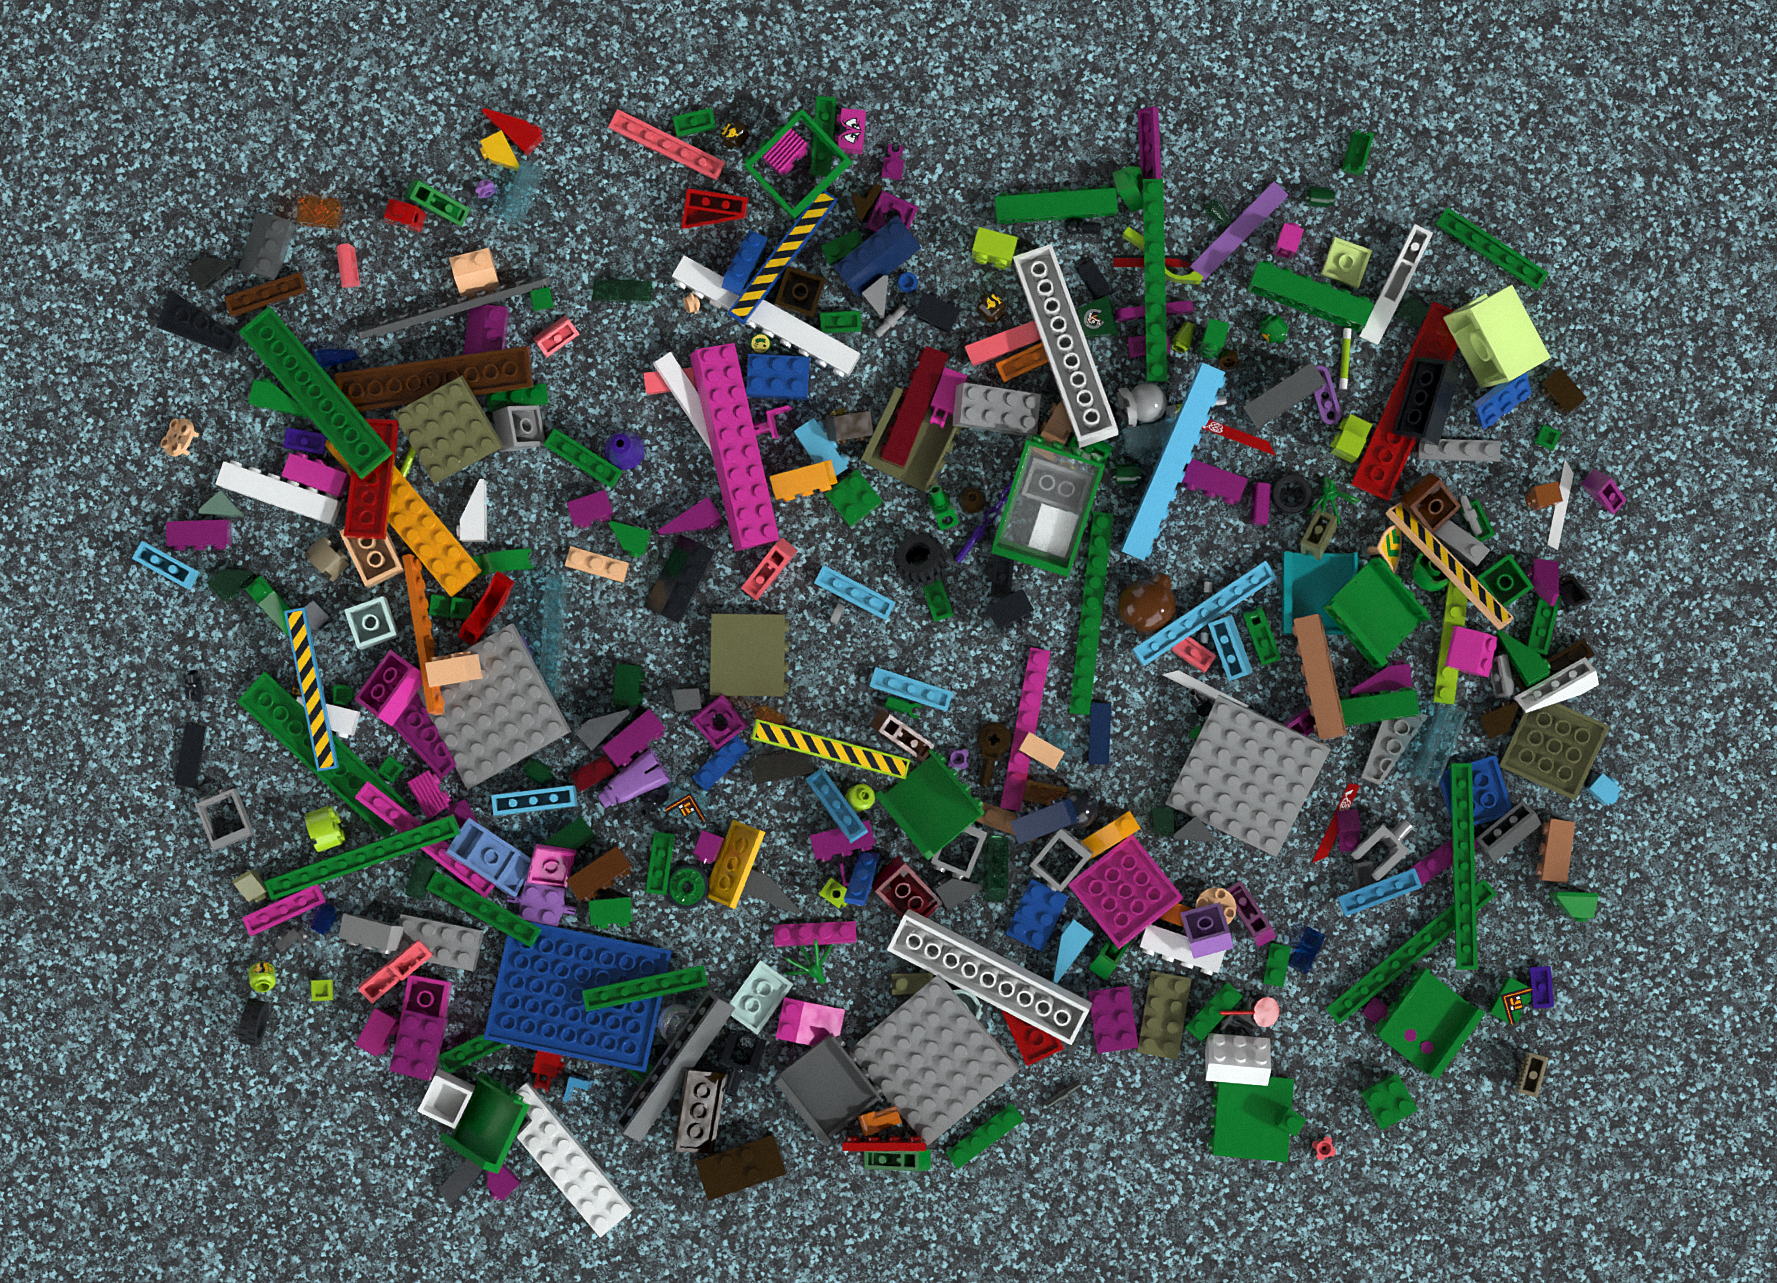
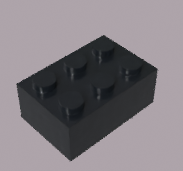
(1009, 611)

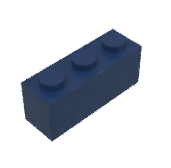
(1044, 820)

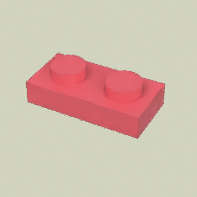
(1194, 654)

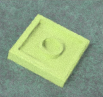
(1346, 262)

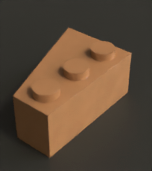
(1058, 426)

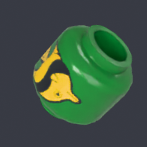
(1273, 328)

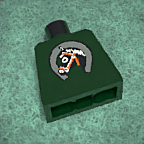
(1098, 319)

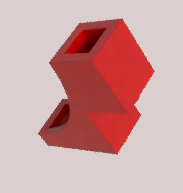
(487, 609)

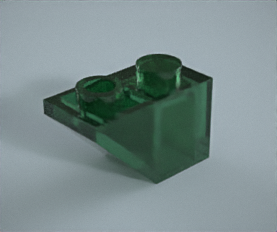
(229, 582)

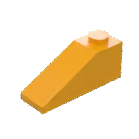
(1111, 834)

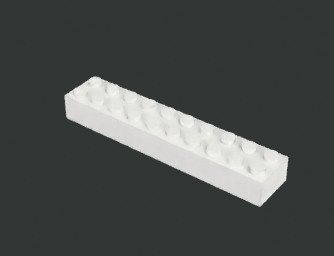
(1065, 346)
(989, 976)

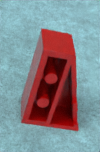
(712, 208)

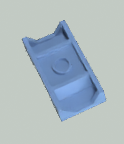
(490, 857)

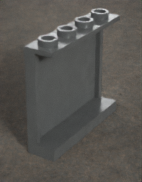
(828, 1087)

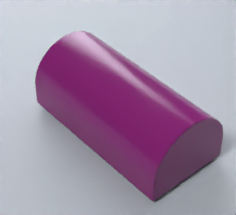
(1260, 504)

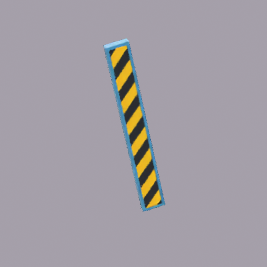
(311, 689)

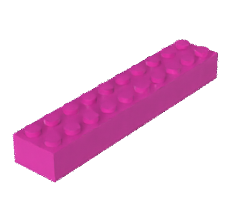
(734, 447)

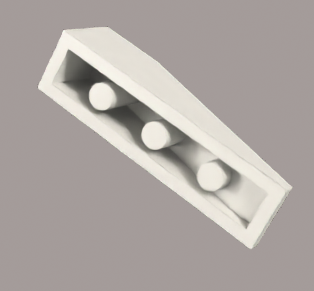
(1561, 686)

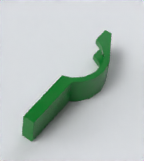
(503, 561)

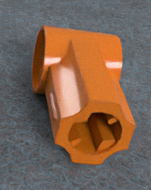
(875, 1121)

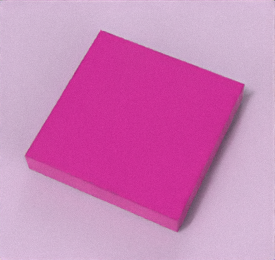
(550, 865)

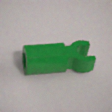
(901, 706)

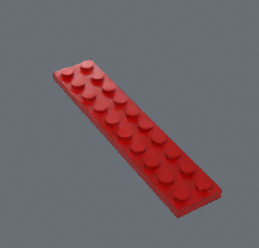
(1388, 452)

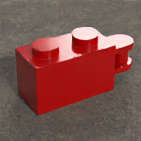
(548, 1065)

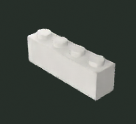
(1176, 946)

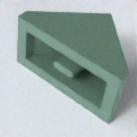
(220, 505)

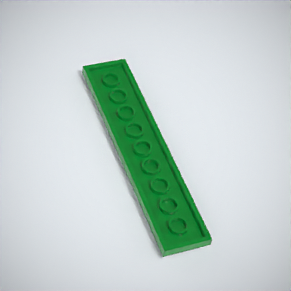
(315, 392)
(288, 723)

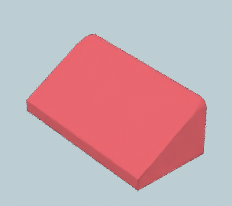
(556, 336)

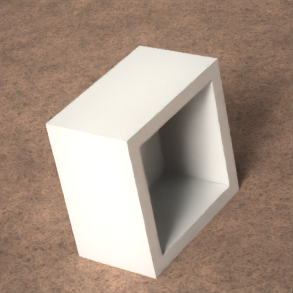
(446, 1098)

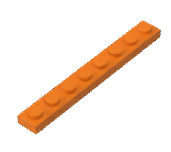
(422, 629)

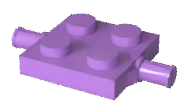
(542, 904)

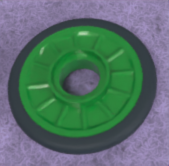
(700, 886)

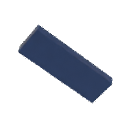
(1099, 733)

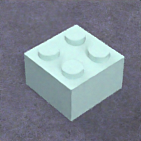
(372, 623)

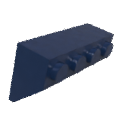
(877, 256)

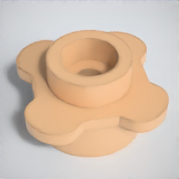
(691, 303)

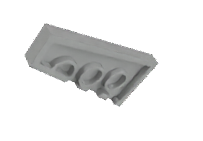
(1388, 746)

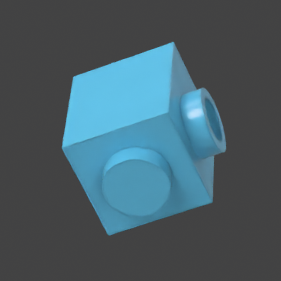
(1604, 789)

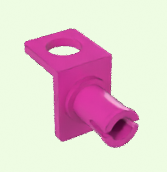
(770, 425)

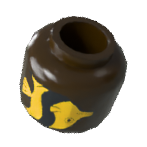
(734, 134)
(991, 308)

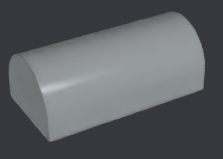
(1502, 677)

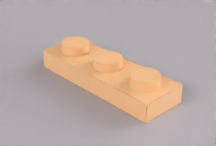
(596, 564)

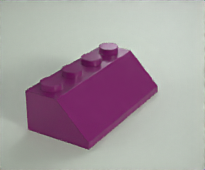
(486, 329)

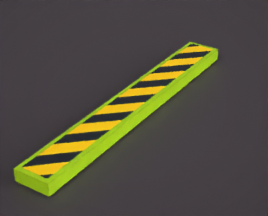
(830, 749)

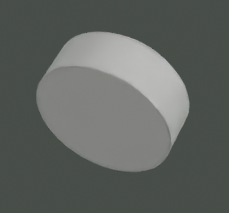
(837, 613)

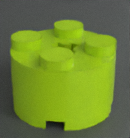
(324, 828)

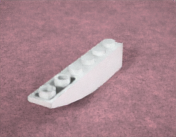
(1396, 284)

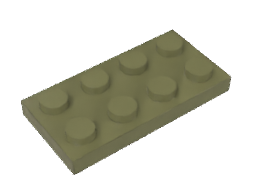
(1164, 1015)

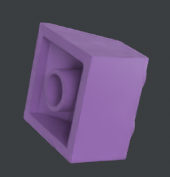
(1207, 930)

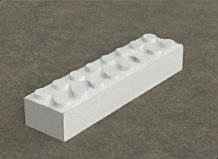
(571, 1165)

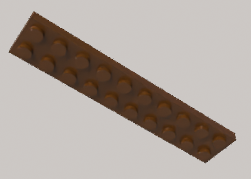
(408, 382)

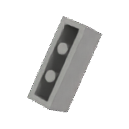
(371, 933)

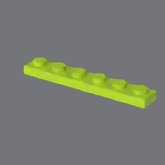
(1453, 616)

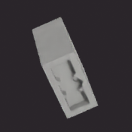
(234, 837)
(1075, 844)
(957, 873)

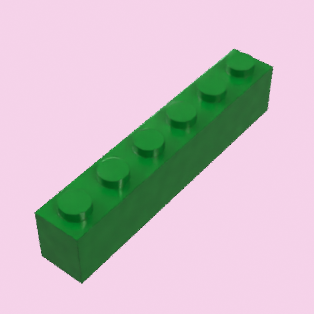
(1056, 205)

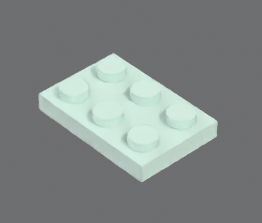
(759, 997)

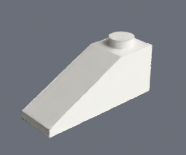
(474, 518)
(341, 719)

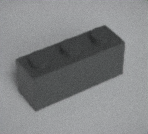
(1508, 831)

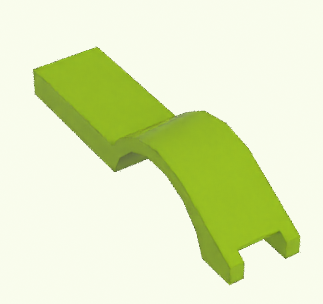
(1138, 240)

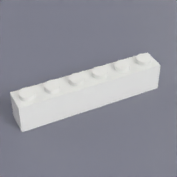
(278, 493)

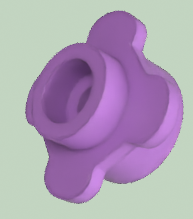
(485, 189)
(956, 753)

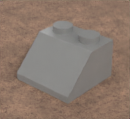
(519, 427)

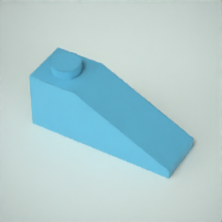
(1070, 945)

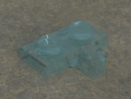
(1059, 739)

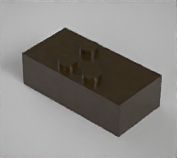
(741, 1167)

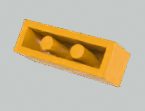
(803, 480)

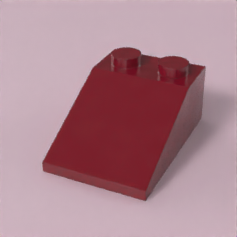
(905, 889)

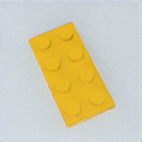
(734, 863)

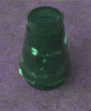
(1217, 212)

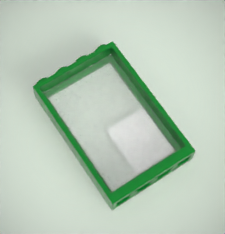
(1048, 505)

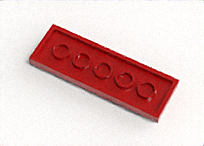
(370, 496)

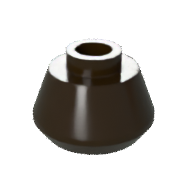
(967, 503)

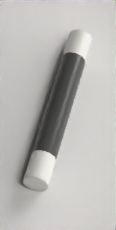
(1205, 630)

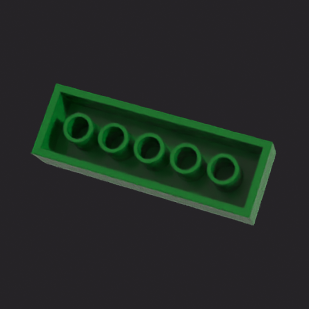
(1310, 296)

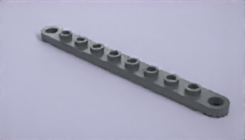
(462, 303)

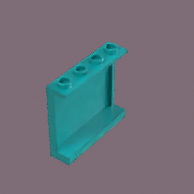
(1312, 583)

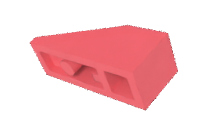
(769, 569)

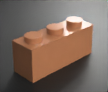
(1555, 850)

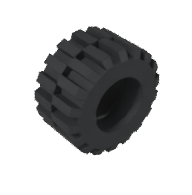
(926, 572)

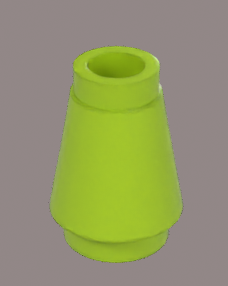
(1183, 338)

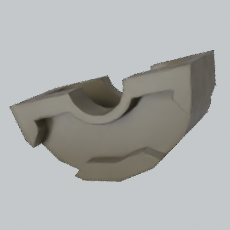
(326, 558)

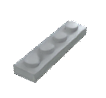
(1461, 450)

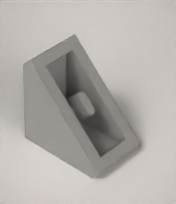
(876, 296)

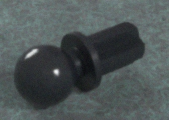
(1073, 226)

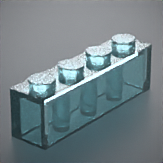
(1438, 745)

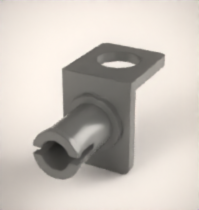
(1245, 1019)

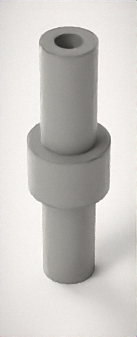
(890, 320)
(1470, 515)

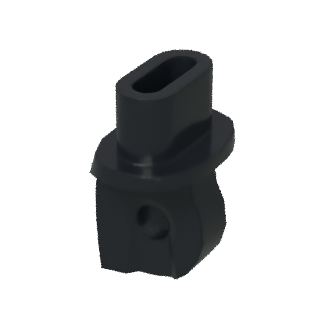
(194, 687)
(1200, 702)
(653, 802)

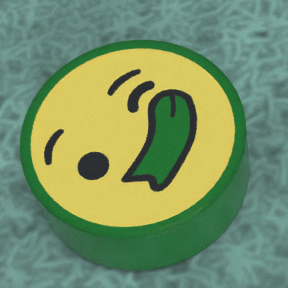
(760, 344)

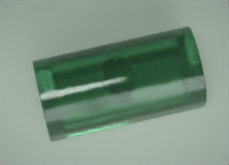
(420, 877)

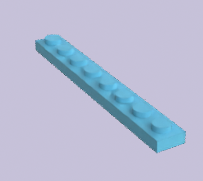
(1204, 613)

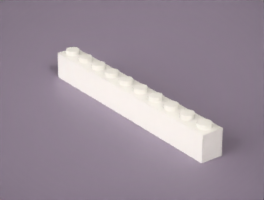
(770, 319)

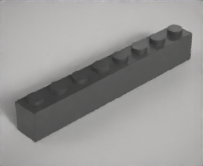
(670, 1069)

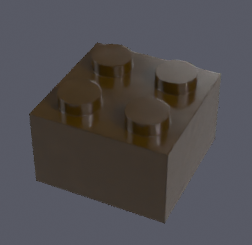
(800, 293)

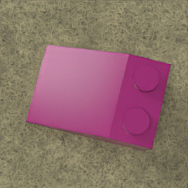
(808, 1021)

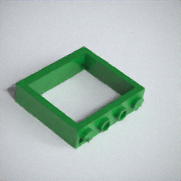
(781, 131)

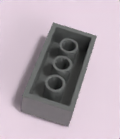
(1284, 395)

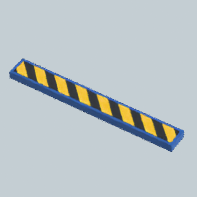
(782, 257)

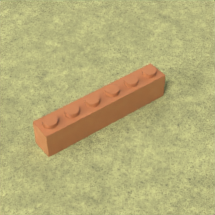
(1320, 677)

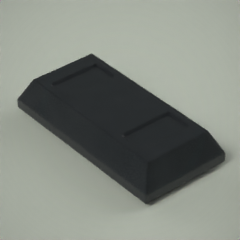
(1094, 279)

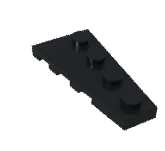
(193, 324)

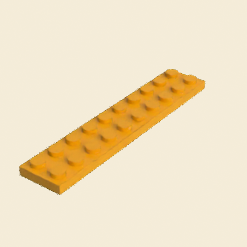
(425, 533)

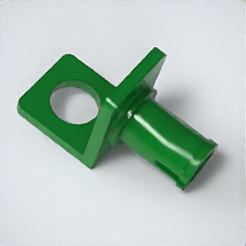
(942, 507)

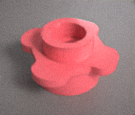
(1329, 1151)

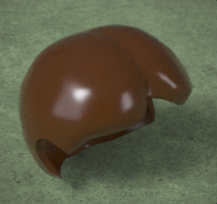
(1148, 604)

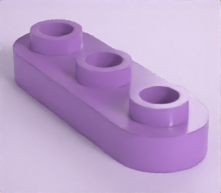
(1330, 404)

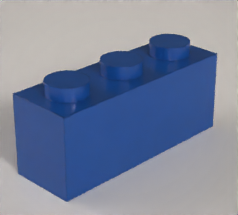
(744, 262)

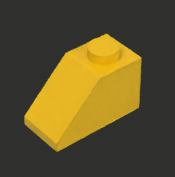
(499, 151)

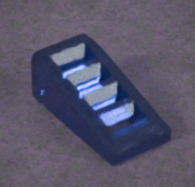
(331, 357)

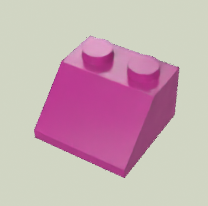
(1471, 651)

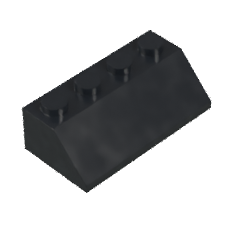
(1427, 400)
(680, 579)

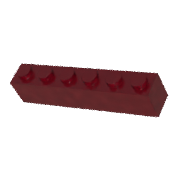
(914, 408)

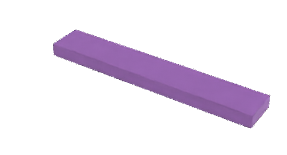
(1239, 230)

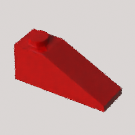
(518, 131)

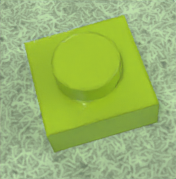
(322, 990)

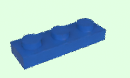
(721, 763)
(862, 878)

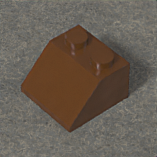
(1430, 502)

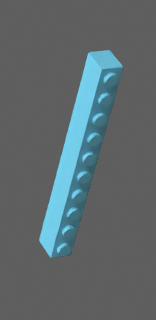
(1172, 461)

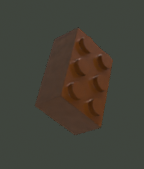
(600, 874)

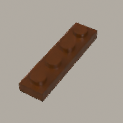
(266, 294)

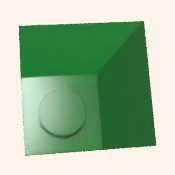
(1576, 904)

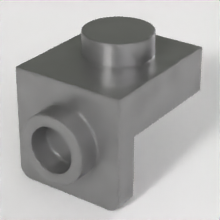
(287, 939)

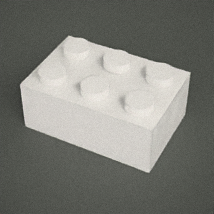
(1238, 1059)

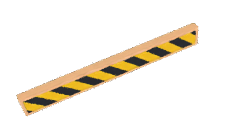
(1449, 565)

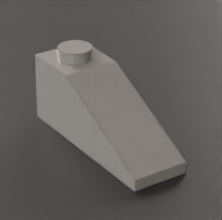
(1461, 543)

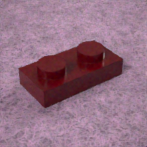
(593, 773)

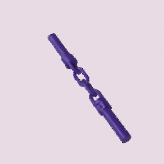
(979, 531)

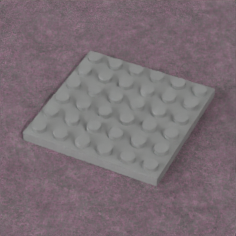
(501, 715)
(1247, 775)
(933, 1059)

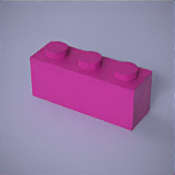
(316, 474)

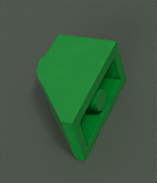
(1130, 187)
(632, 539)
(1107, 958)

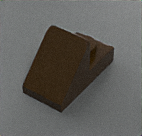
(864, 206)

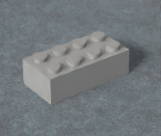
(996, 409)
(449, 943)

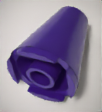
(629, 454)

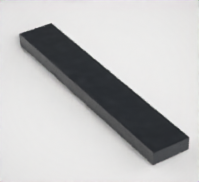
(468, 1173)

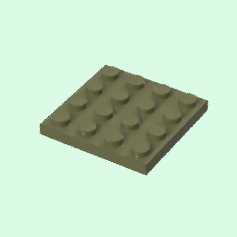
(448, 429)
(1555, 748)

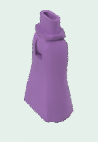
(639, 777)

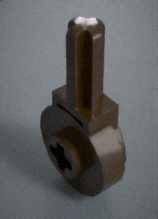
(990, 751)

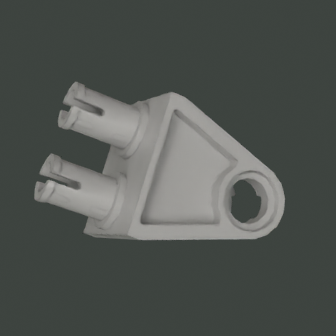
(1392, 840)

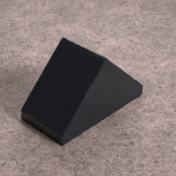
(1573, 594)

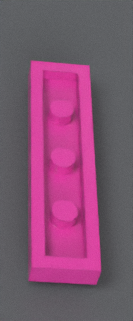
(284, 910)
(806, 933)

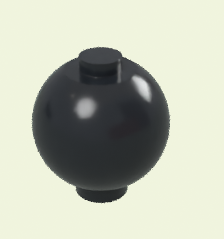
(1085, 807)

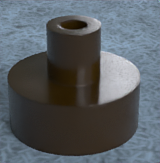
(1228, 359)

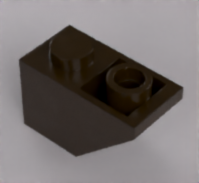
(1497, 721)

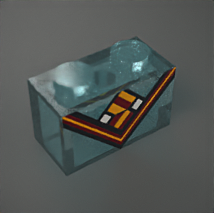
(687, 804)

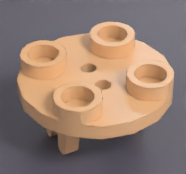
(178, 437)
(1216, 895)

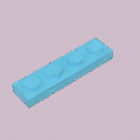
(854, 592)
(911, 689)

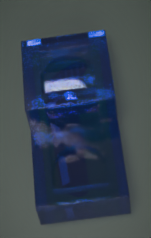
(1306, 950)

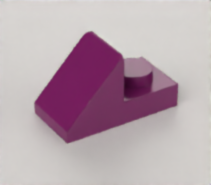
(1348, 829)

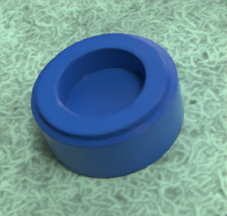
(907, 282)

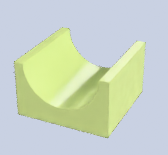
(1496, 337)

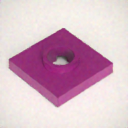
(890, 202)
(719, 735)

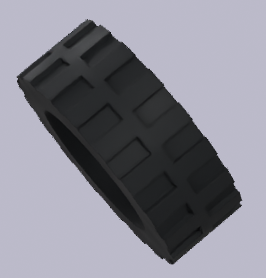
(253, 1022)

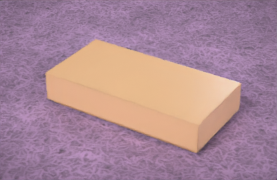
(1041, 751)

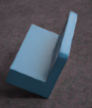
(576, 1081)

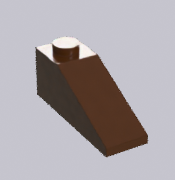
(901, 735)

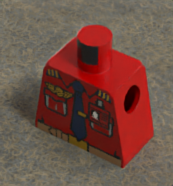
(403, 215)

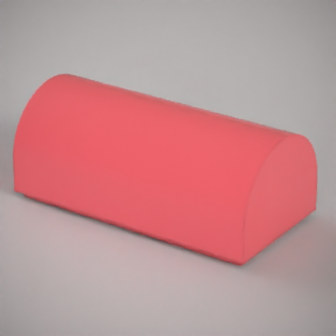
(347, 265)

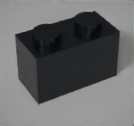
(937, 312)

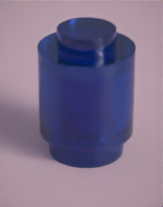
(324, 918)

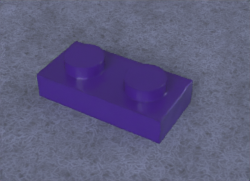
(305, 441)
(1541, 987)

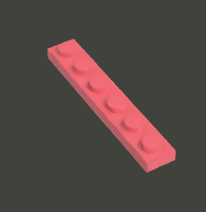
(666, 145)

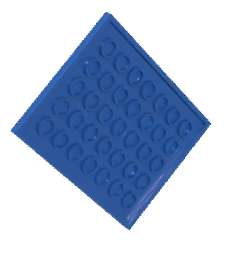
(543, 1006)

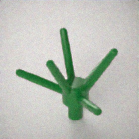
(1330, 493)
(814, 968)

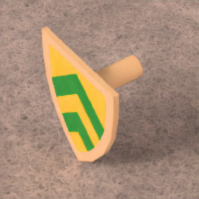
(1389, 547)

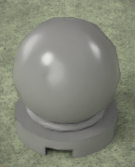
(1144, 403)

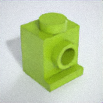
(827, 893)

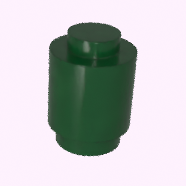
(1319, 196)
(1126, 474)
(538, 771)

